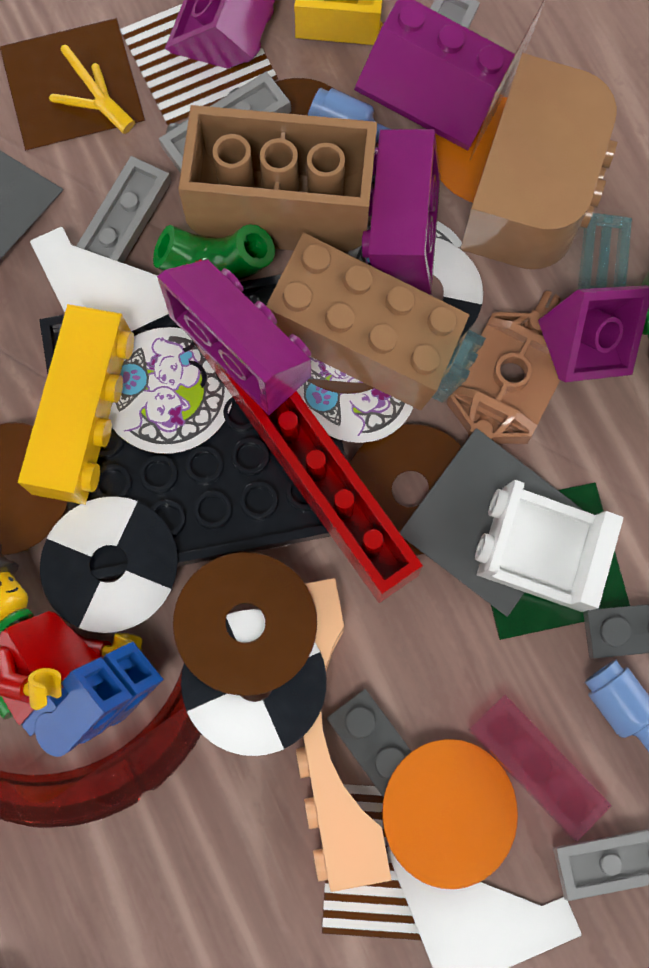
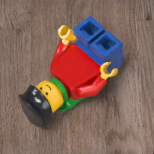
(59, 680)

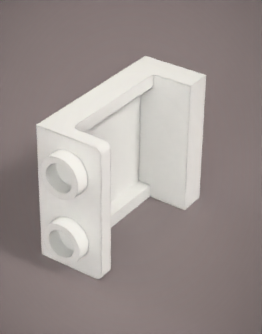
(548, 548)

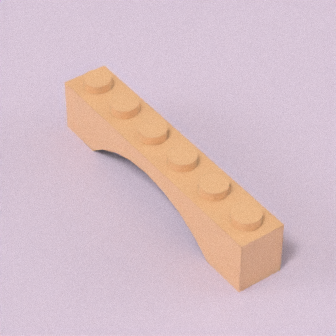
(350, 838)

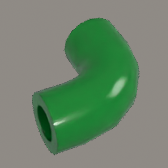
(241, 253)

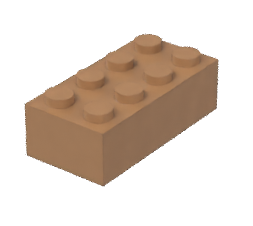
(366, 321)

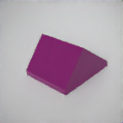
(596, 332)

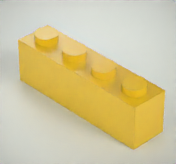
(77, 405)

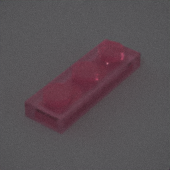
(540, 768)

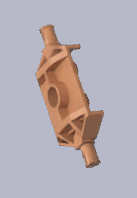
(502, 408)

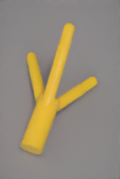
(102, 101)

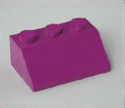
(220, 30)
(434, 71)
(404, 206)
(236, 332)

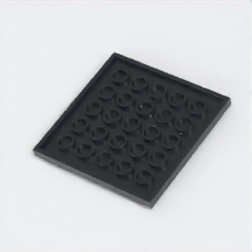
(212, 497)

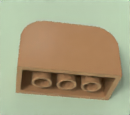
(543, 165)
(278, 175)

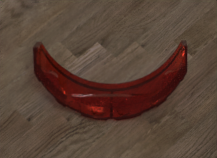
(107, 784)

